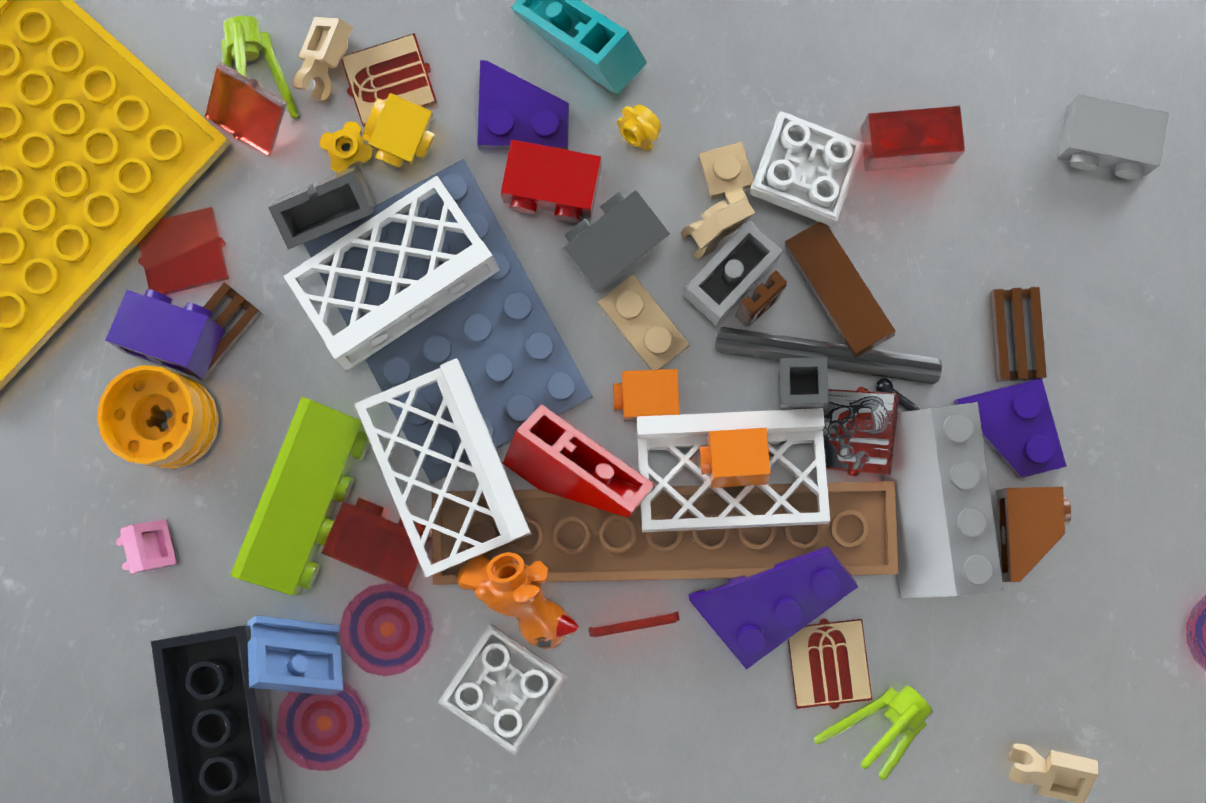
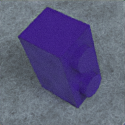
(165, 333)

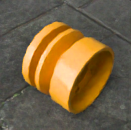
(136, 407)

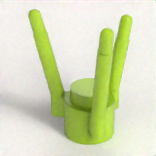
(243, 44)
(905, 714)

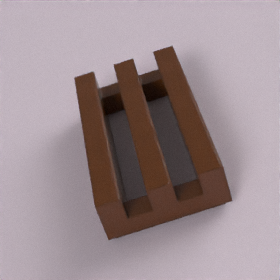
(761, 299)
(238, 330)
(1035, 330)

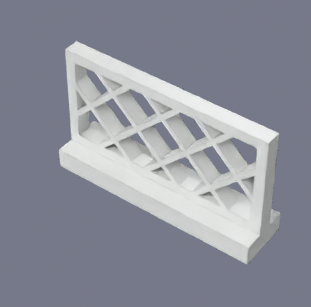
(403, 308)
(692, 431)
(480, 451)

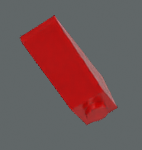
(573, 466)

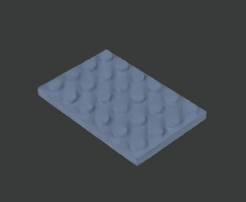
(493, 329)

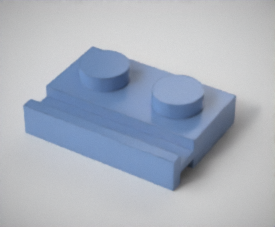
(294, 656)

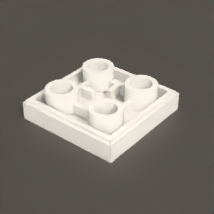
(806, 169)
(502, 689)

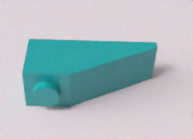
(585, 38)

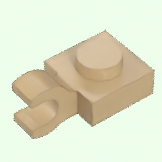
(322, 49)
(726, 172)
(718, 223)
(1058, 776)

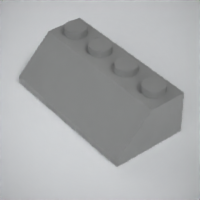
(943, 504)

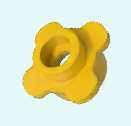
(639, 126)
(358, 152)

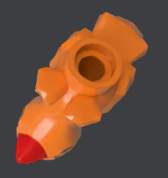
(516, 591)

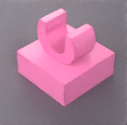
(147, 546)

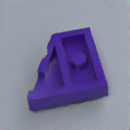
(1020, 427)

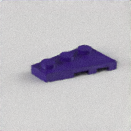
(771, 606)

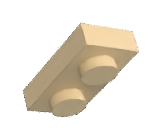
(643, 323)

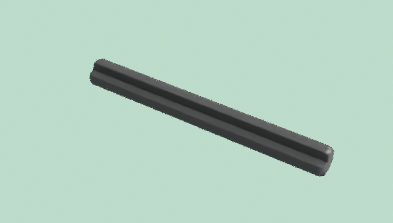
(838, 355)

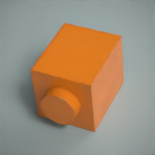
(647, 393)
(736, 457)

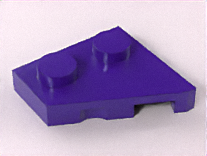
(518, 112)

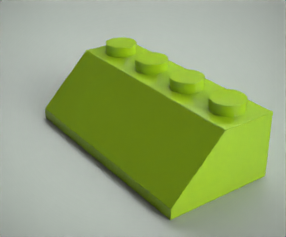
(301, 499)

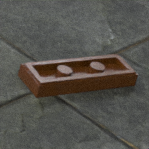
(839, 289)

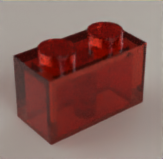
(912, 138)
(374, 543)

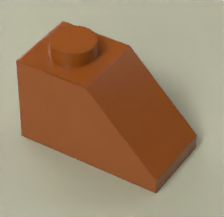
(1028, 527)

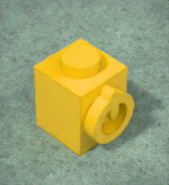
(399, 130)

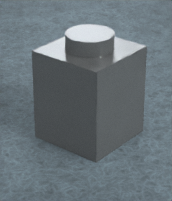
(804, 383)

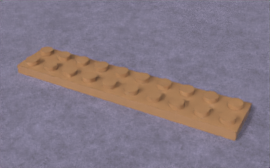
(603, 546)

